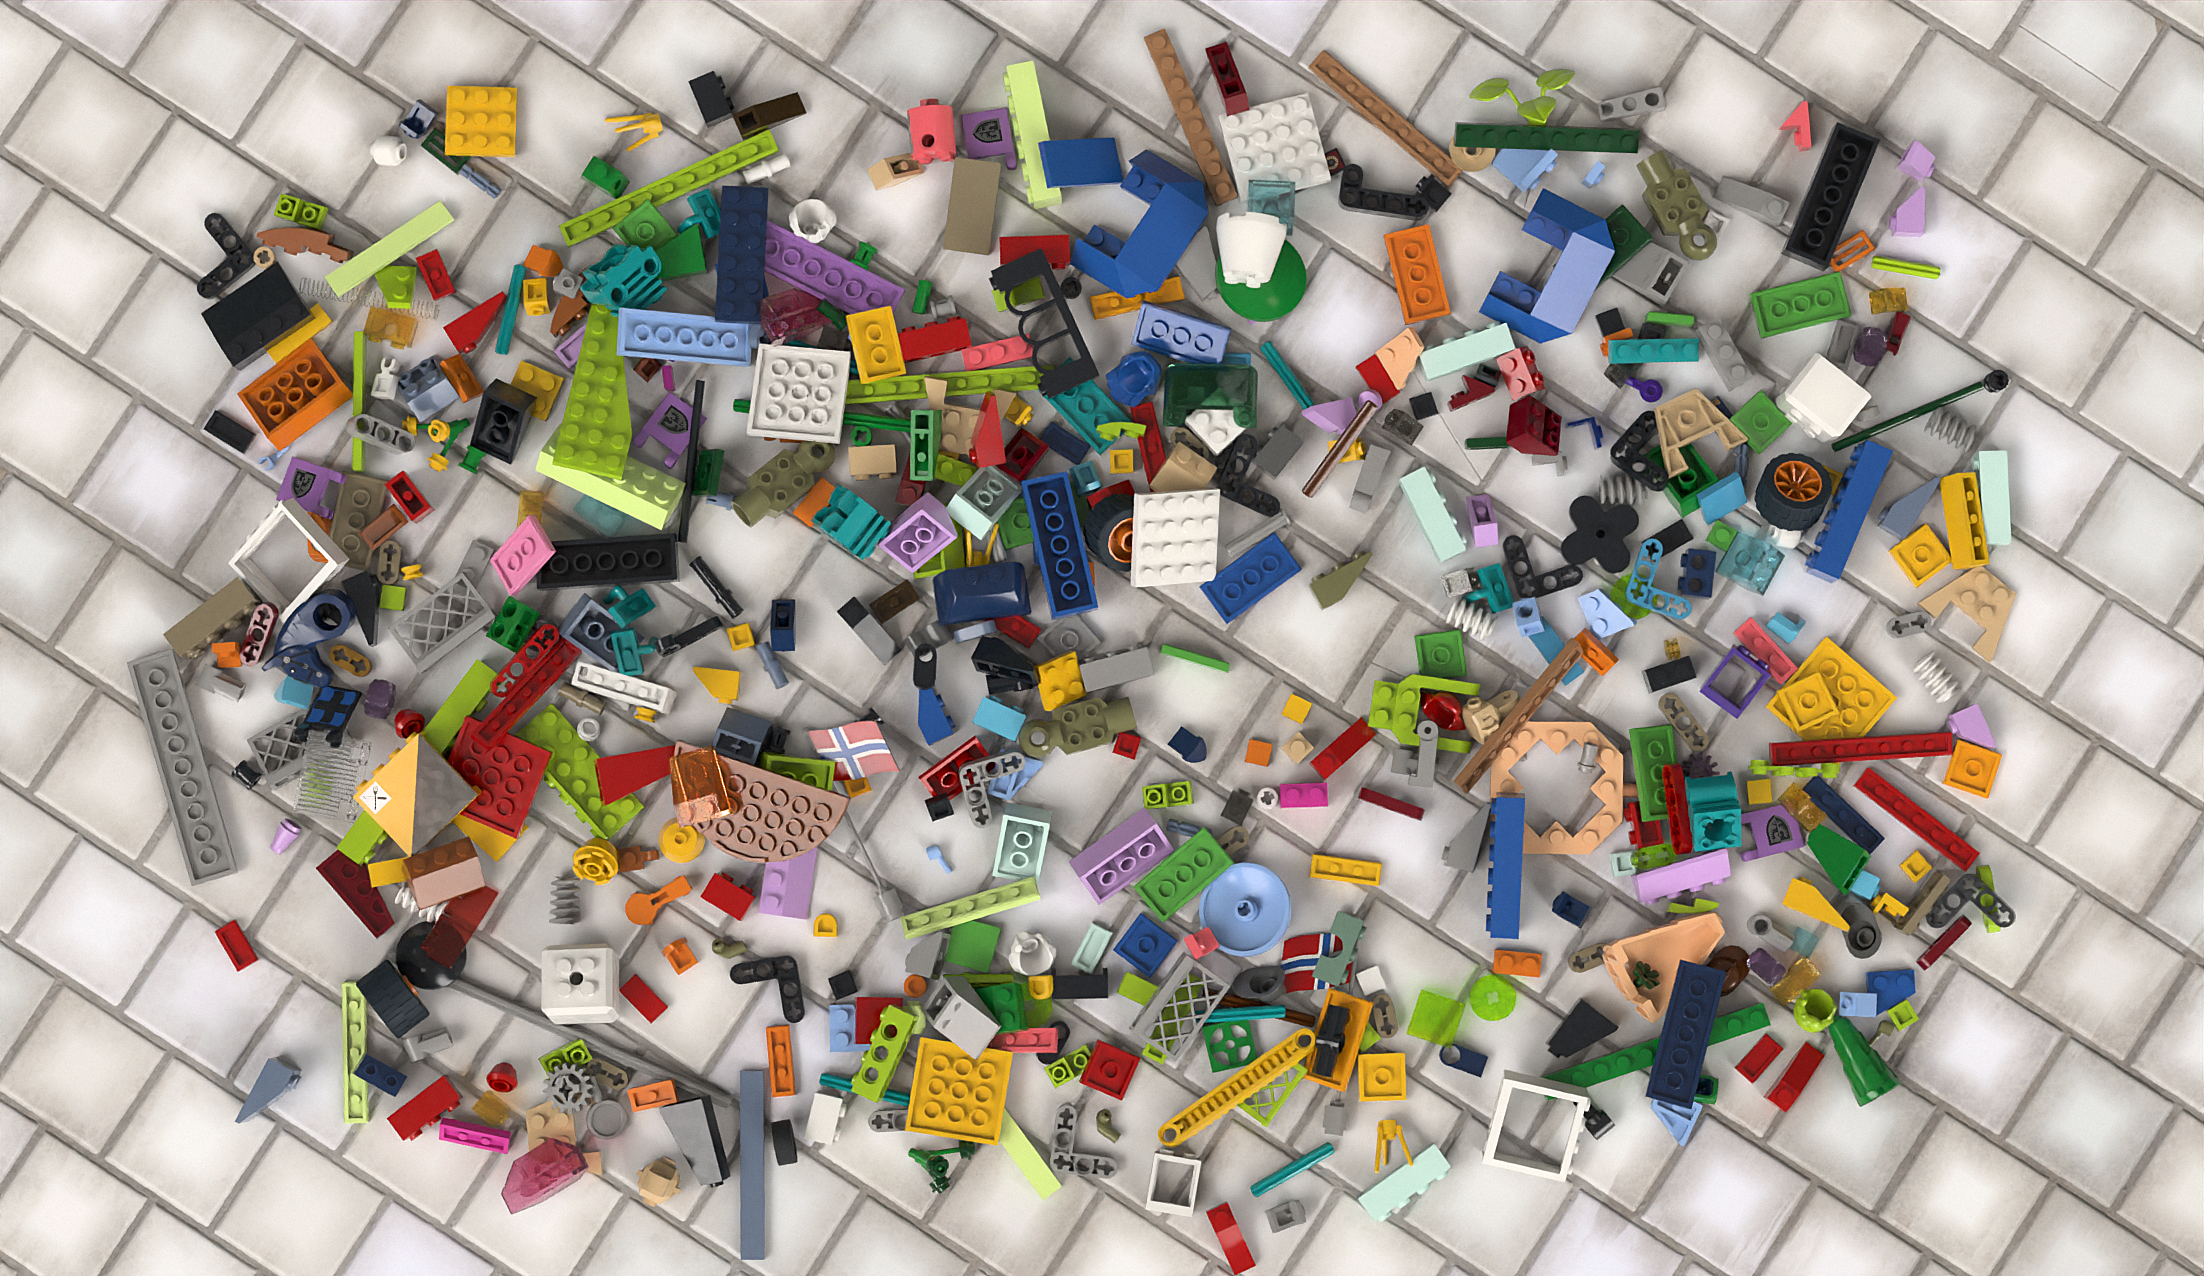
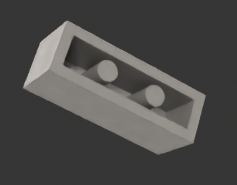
(1723, 354)
(1116, 668)

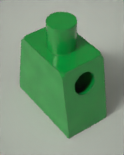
(605, 178)

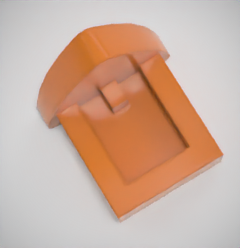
(543, 261)
(680, 955)

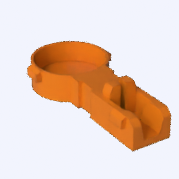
(642, 911)

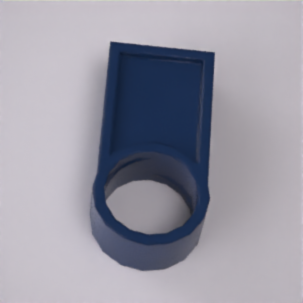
(1468, 1061)

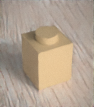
(1297, 748)

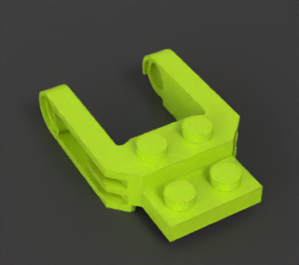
(1397, 705)

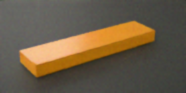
(1113, 304)

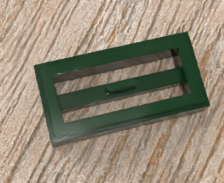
(430, 138)
(1486, 443)

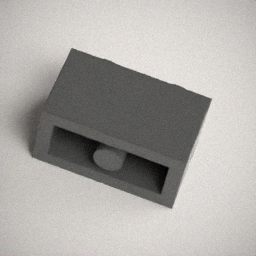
(1277, 451)

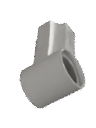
(216, 681)
(1406, 762)
(1771, 933)
(424, 1045)

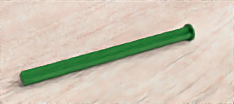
(850, 418)

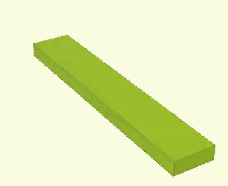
(359, 397)

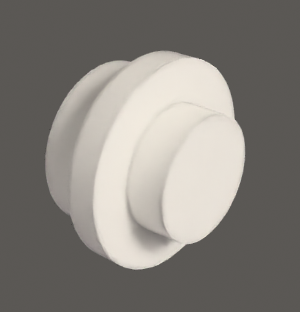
(588, 729)

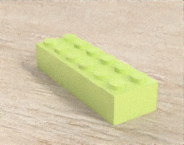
(1032, 129)
(640, 493)

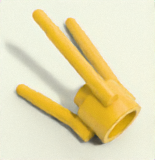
(650, 123)
(975, 557)
(1386, 1132)

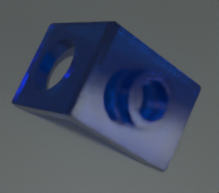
(1595, 430)

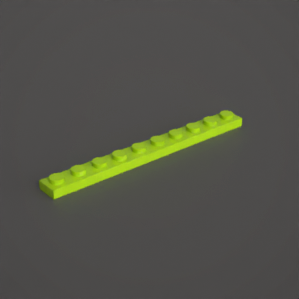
(670, 187)
(958, 384)

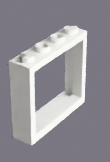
(260, 583)
(624, 688)
(1546, 1087)

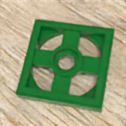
(1232, 1053)

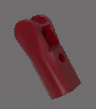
(1897, 330)

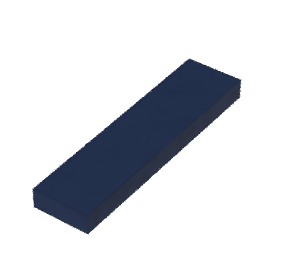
(1843, 815)

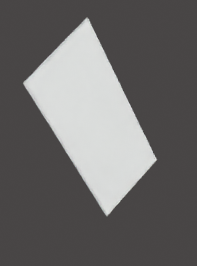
(1027, 797)

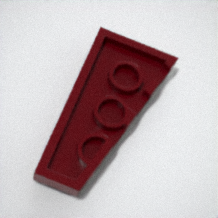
(355, 889)

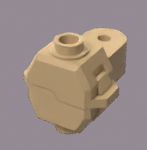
(1484, 716)
(658, 1181)

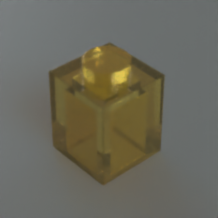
(492, 1109)

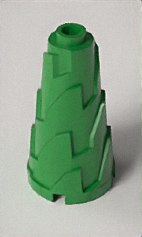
(1861, 1063)

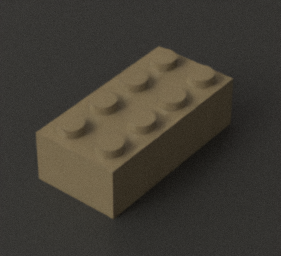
(213, 619)

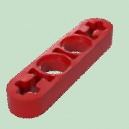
(526, 662)
(1677, 808)

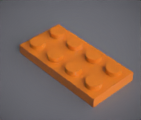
(1417, 274)

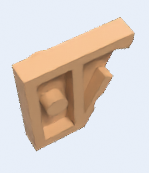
(1400, 356)

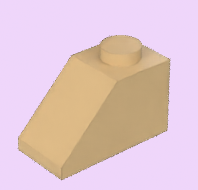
(894, 171)

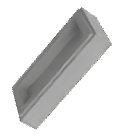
(1842, 344)

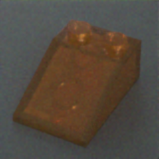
(698, 787)

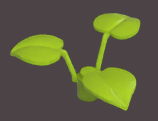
(1535, 110)

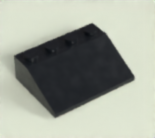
(257, 316)

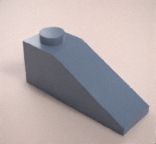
(1903, 514)

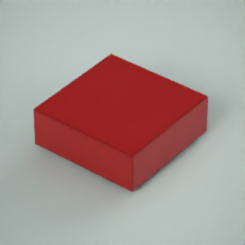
(1126, 745)

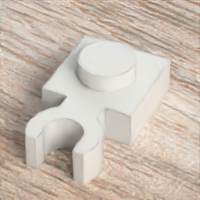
(386, 382)

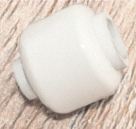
(388, 150)
(1785, 538)

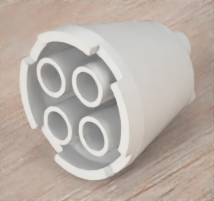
(1249, 246)

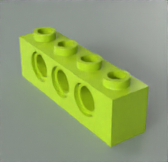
(905, 1024)

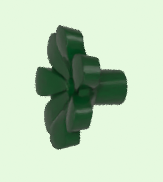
(1645, 976)

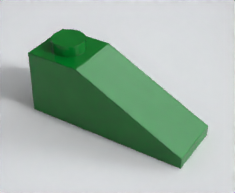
(924, 443)

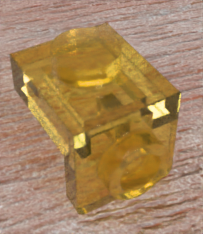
(1888, 300)

